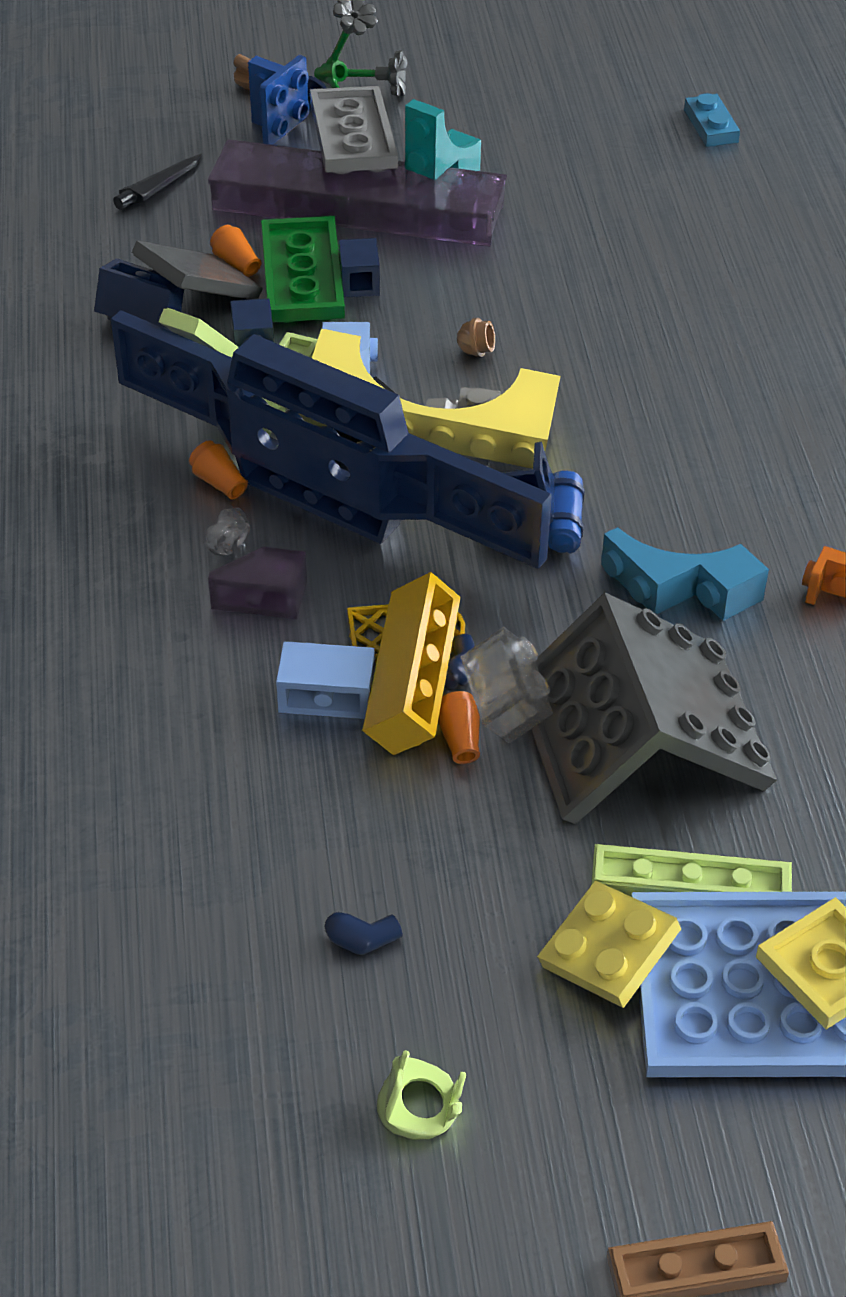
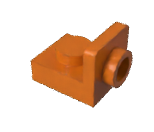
(826, 574)

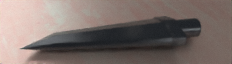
(147, 187)

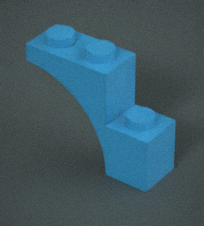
(661, 579)

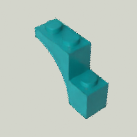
(431, 148)

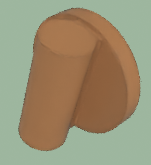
(241, 75)

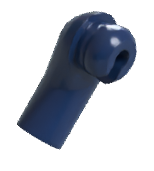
(456, 673)
(359, 935)

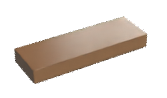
(699, 1263)

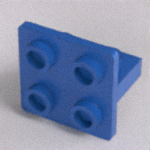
(278, 96)

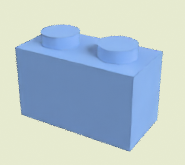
(325, 679)

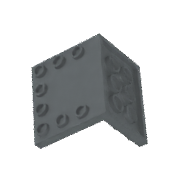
(634, 687)

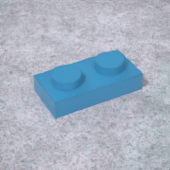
(711, 120)

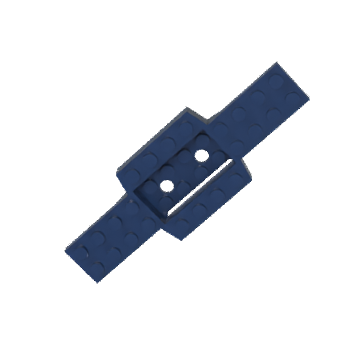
(384, 483)

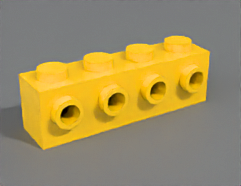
(412, 664)

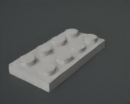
(353, 129)

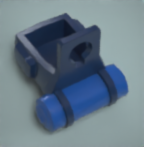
(566, 500)

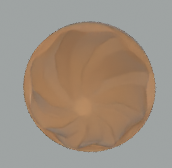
(476, 337)

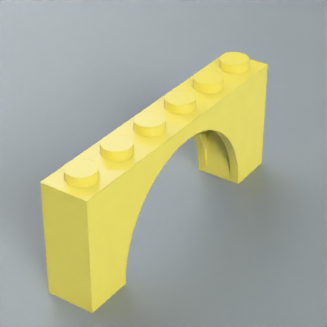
(493, 431)

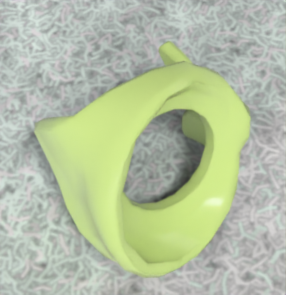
(398, 1118)

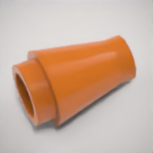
(234, 249)
(217, 468)
(460, 726)

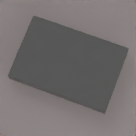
(196, 270)

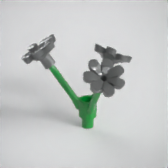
(356, 18)

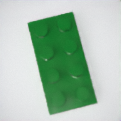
(302, 269)

